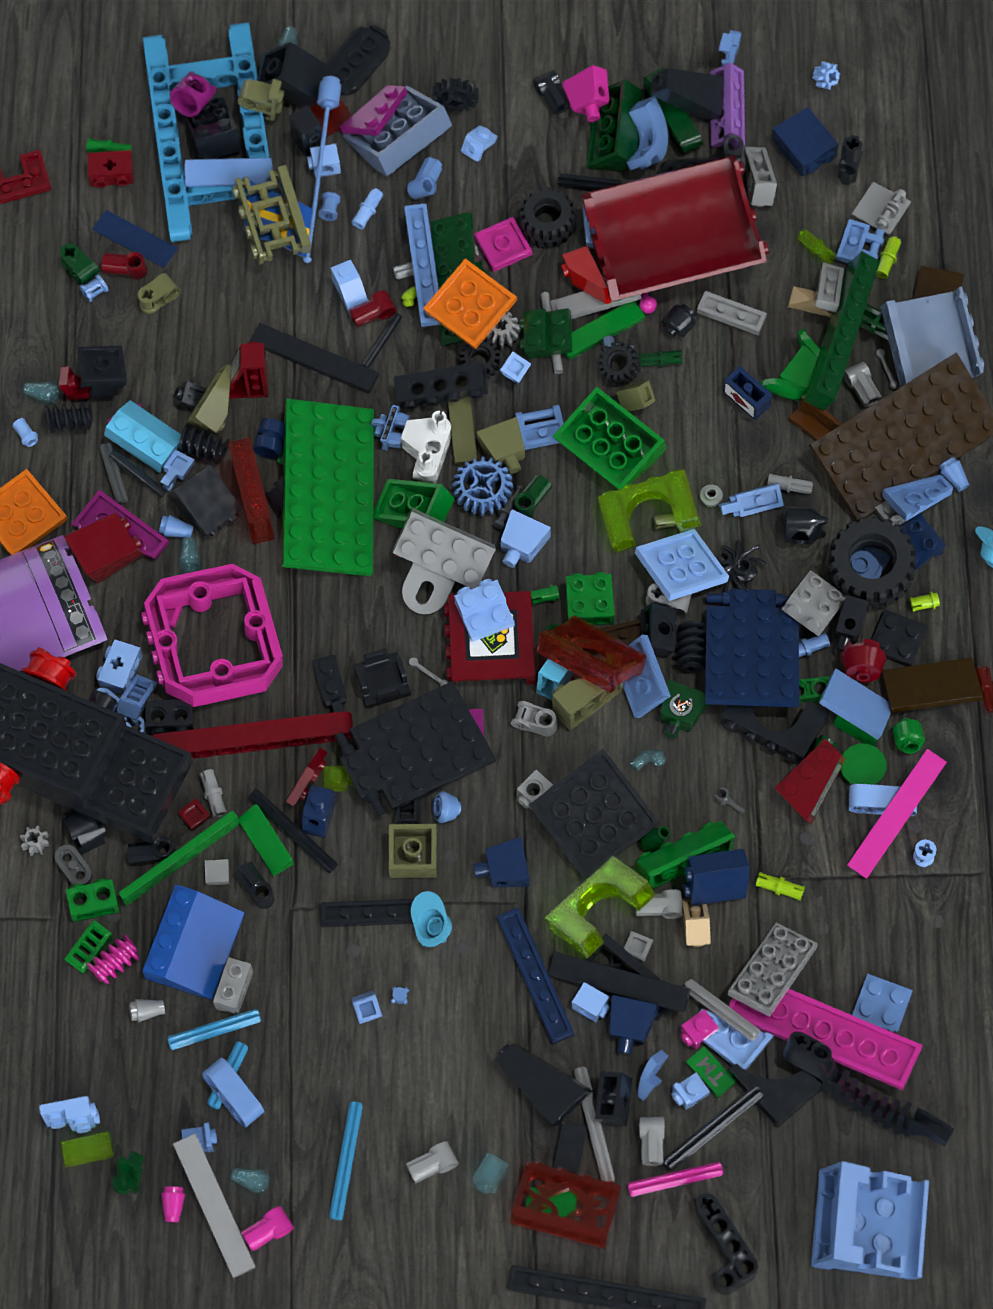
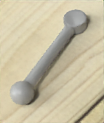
(880, 353)
(413, 662)

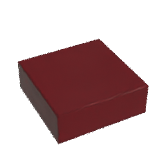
(194, 814)

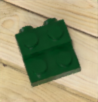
(546, 332)

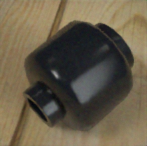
(679, 320)

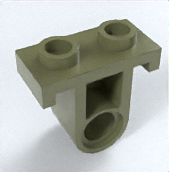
(262, 97)

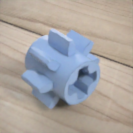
(826, 75)

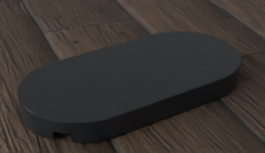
(359, 58)

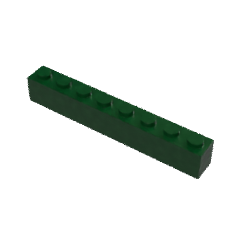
(842, 331)

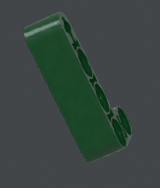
(679, 125)

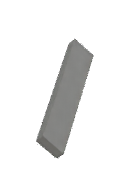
(214, 1205)

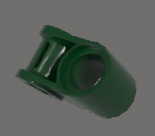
(78, 264)

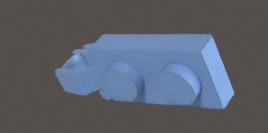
(753, 501)

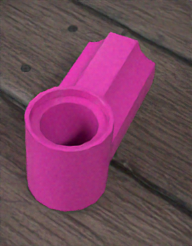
(273, 1225)

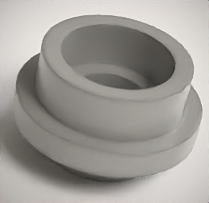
(711, 501)

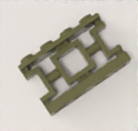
(289, 210)

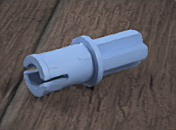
(367, 208)

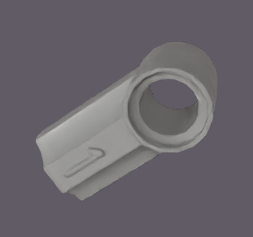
(861, 381)
(667, 904)
(652, 1140)
(438, 1159)

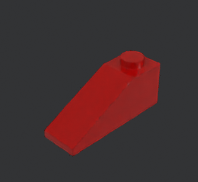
(585, 274)

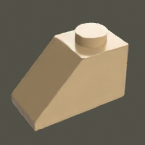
(696, 923)

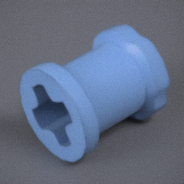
(329, 206)
(94, 288)

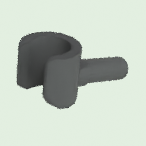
(727, 800)

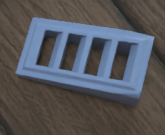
(134, 698)

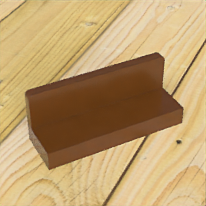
(813, 420)

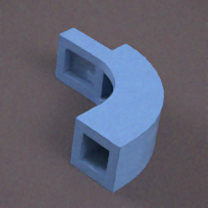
(652, 133)

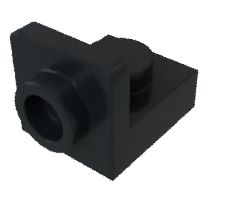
(188, 394)

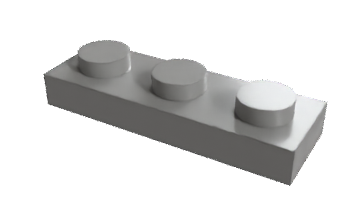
(829, 287)
(731, 313)

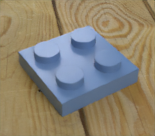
(882, 1003)

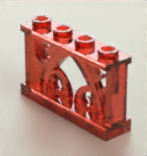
(251, 490)
(565, 648)
(564, 1181)

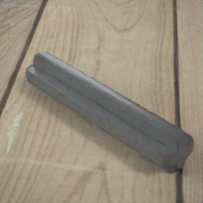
(113, 474)

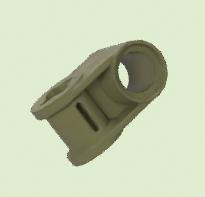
(159, 292)

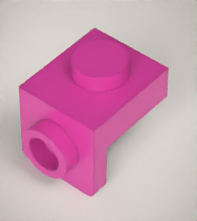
(698, 1029)

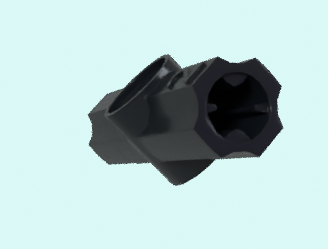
(850, 160)

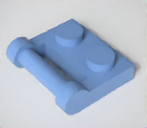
(539, 433)

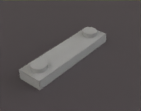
(584, 304)

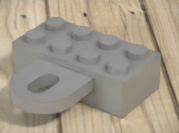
(439, 556)

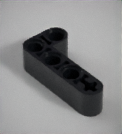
(738, 152)
(722, 1239)

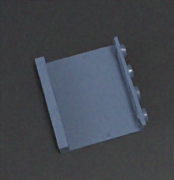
(929, 331)

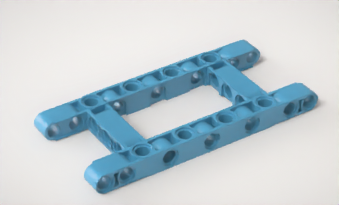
(217, 72)

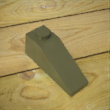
(214, 404)

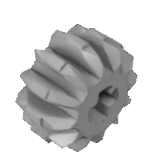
(505, 336)

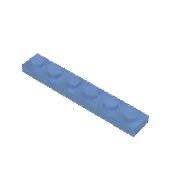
(422, 258)

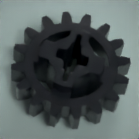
(455, 94)

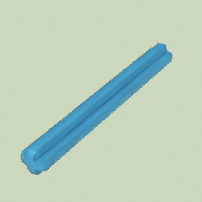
(345, 1161)

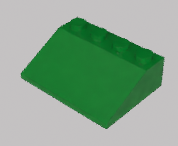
(610, 440)

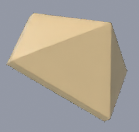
(805, 300)

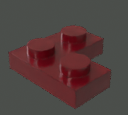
(309, 775)

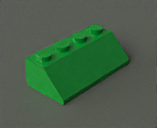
(672, 858)

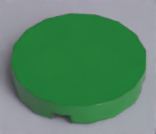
(863, 765)

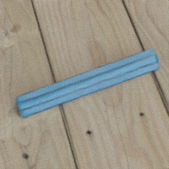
(214, 1029)

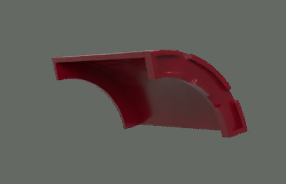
(673, 228)

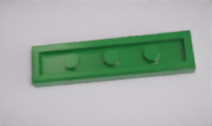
(607, 325)

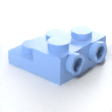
(483, 609)
(76, 1112)

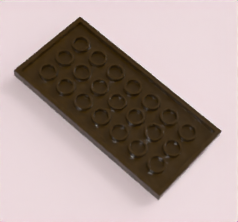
(905, 435)

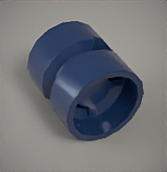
(269, 439)

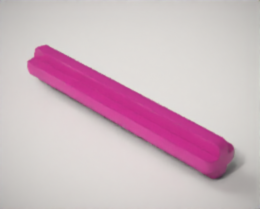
(675, 1179)

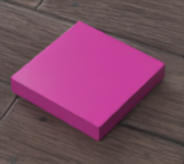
(502, 244)

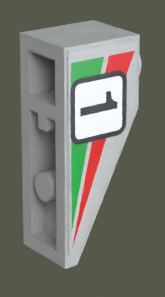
(759, 176)

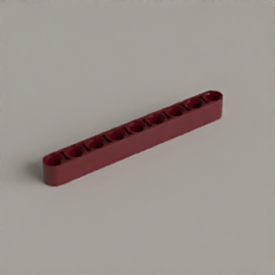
(261, 735)

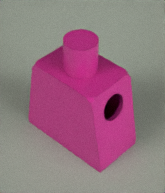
(588, 92)

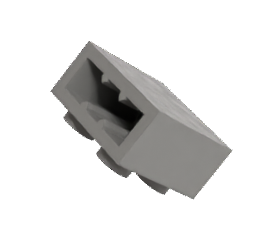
(814, 603)

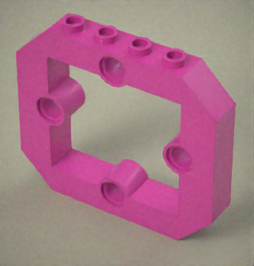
(212, 584)

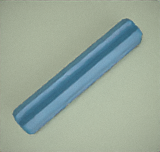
(235, 1060)

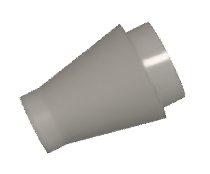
(145, 1009)

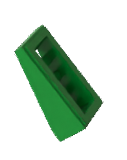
(88, 935)

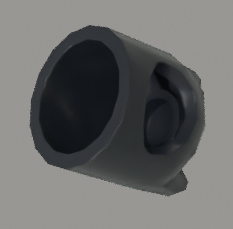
(803, 525)

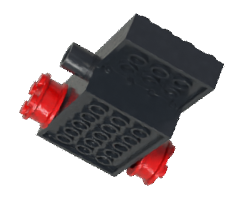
(83, 750)

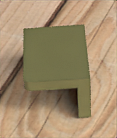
(636, 396)

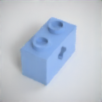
(119, 654)

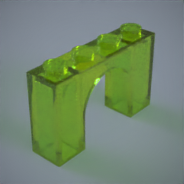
(620, 504)
(610, 880)

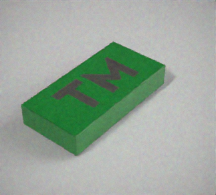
(711, 1072)

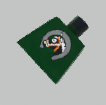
(681, 708)

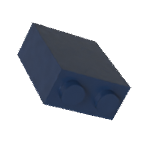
(805, 142)
(716, 877)

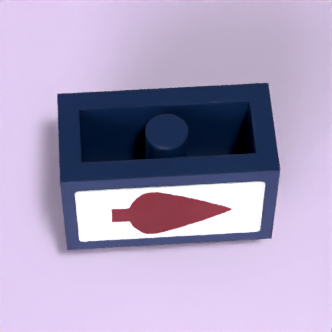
(747, 393)

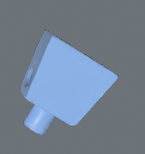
(523, 538)

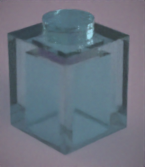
(490, 1174)

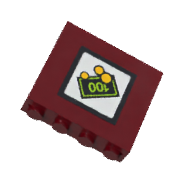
(497, 656)

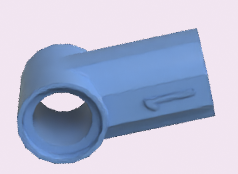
(425, 180)

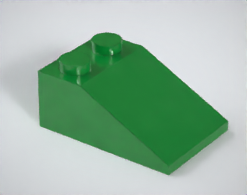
(402, 495)

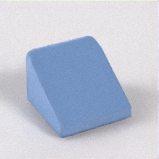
(366, 1007)

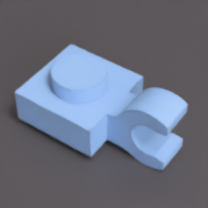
(176, 467)

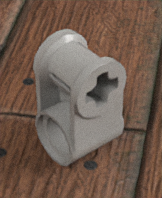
(680, 604)
(530, 718)

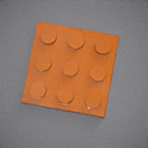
(470, 304)
(26, 513)

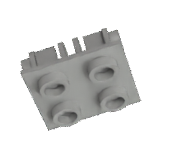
(881, 207)

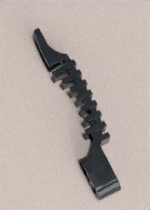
(817, 1060)

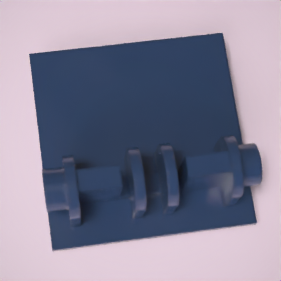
(924, 539)

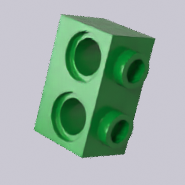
(93, 906)

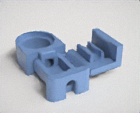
(729, 45)

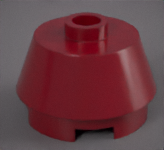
(863, 660)

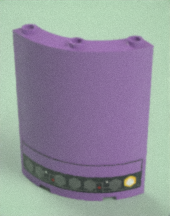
(44, 605)

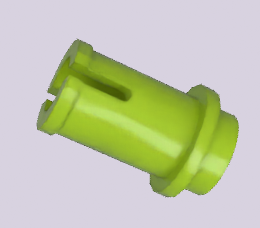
(924, 602)

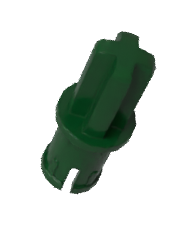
(661, 358)

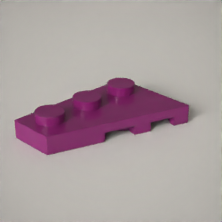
(376, 113)

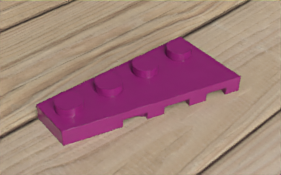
(103, 506)

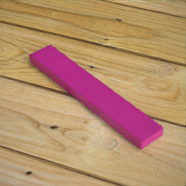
(896, 813)

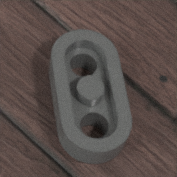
(75, 866)

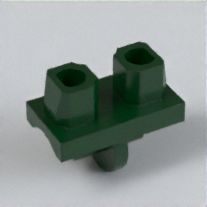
(873, 321)
(128, 1174)

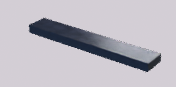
(535, 976)

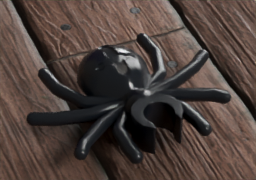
(739, 566)

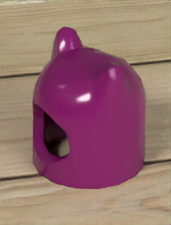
(191, 94)

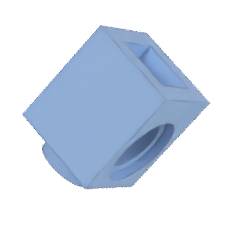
(330, 160)
(515, 367)
(591, 1003)

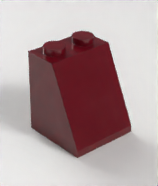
(105, 546)

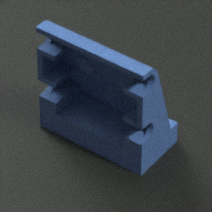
(869, 1222)

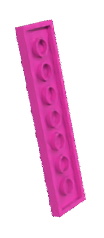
(851, 1039)

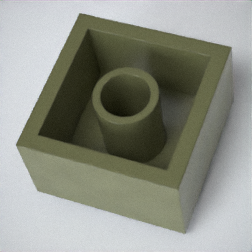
(412, 850)

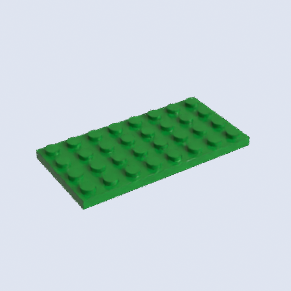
(328, 488)

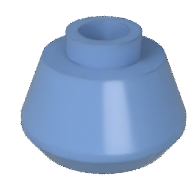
(445, 807)

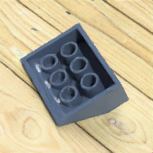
(407, 132)

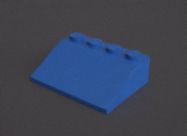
(193, 943)

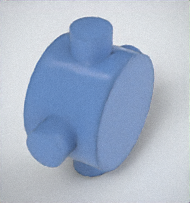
(399, 995)

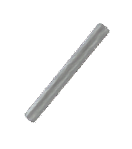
(595, 1129)

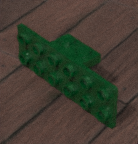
(451, 245)

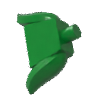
(797, 375)

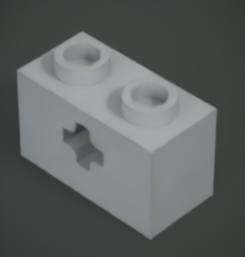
(233, 986)

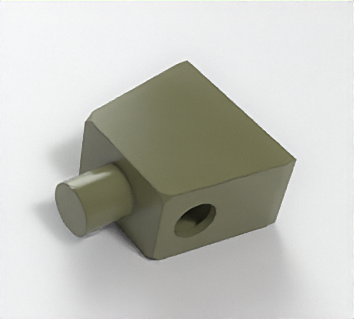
(503, 444)

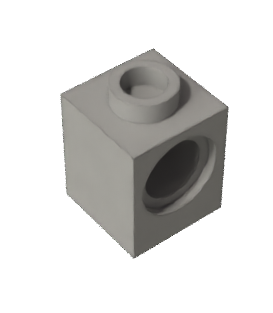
(534, 781)

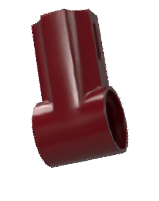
(124, 264)
(376, 307)

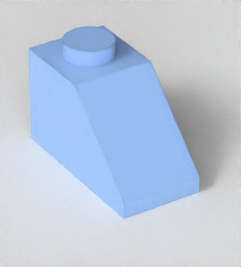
(348, 284)

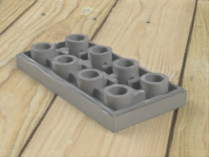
(772, 969)

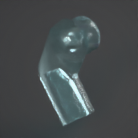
(646, 756)

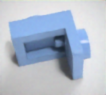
(477, 142)

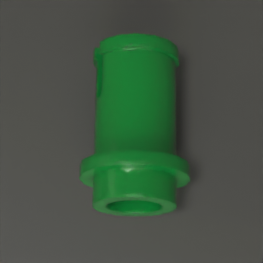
(545, 594)

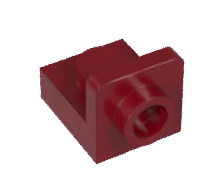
(70, 385)

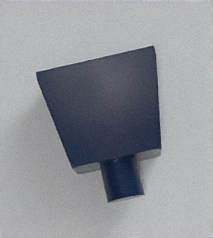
(320, 808)
(505, 865)
(631, 1022)

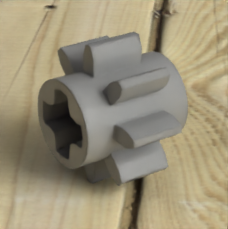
(34, 847)

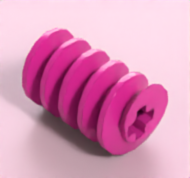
(114, 959)

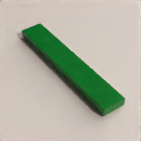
(179, 858)

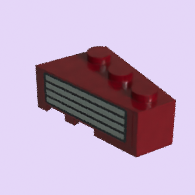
(249, 372)
(811, 780)

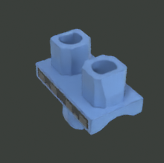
(389, 436)

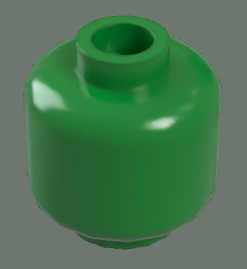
(908, 735)

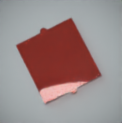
(336, 118)

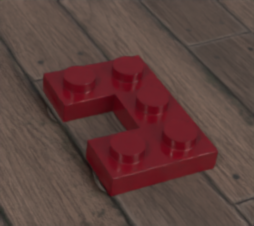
(32, 182)

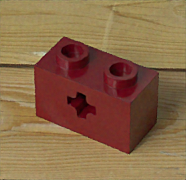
(110, 168)

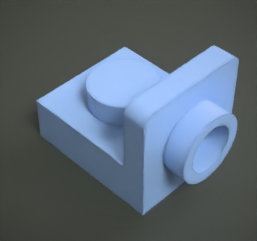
(689, 1091)

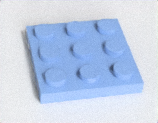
(681, 564)

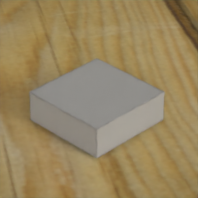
(217, 872)
(638, 946)

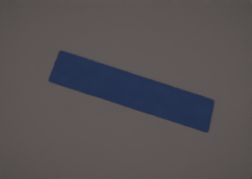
(135, 238)

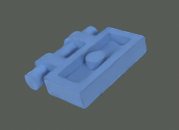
(854, 240)

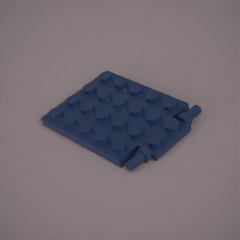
(751, 650)

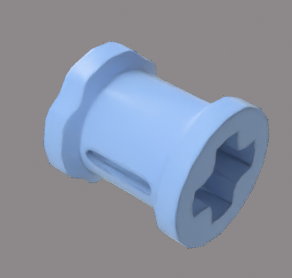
(929, 858)

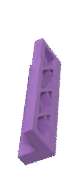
(733, 106)

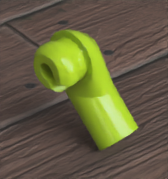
(408, 296)

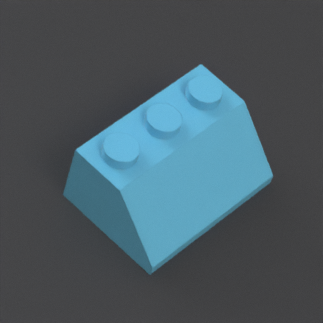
(143, 435)

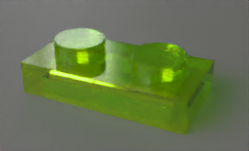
(87, 1149)

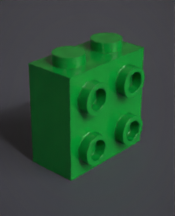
(590, 598)

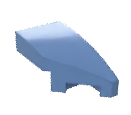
(649, 1079)

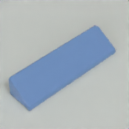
(224, 171)

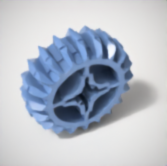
(483, 474)

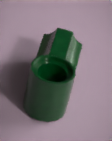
(532, 495)

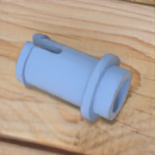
(28, 436)

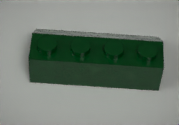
(614, 135)

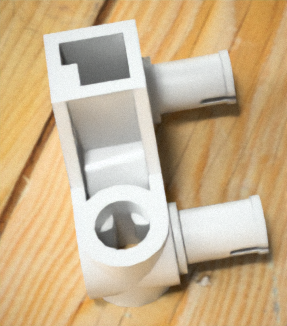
(424, 438)

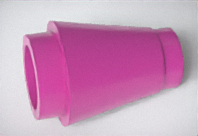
(172, 1203)

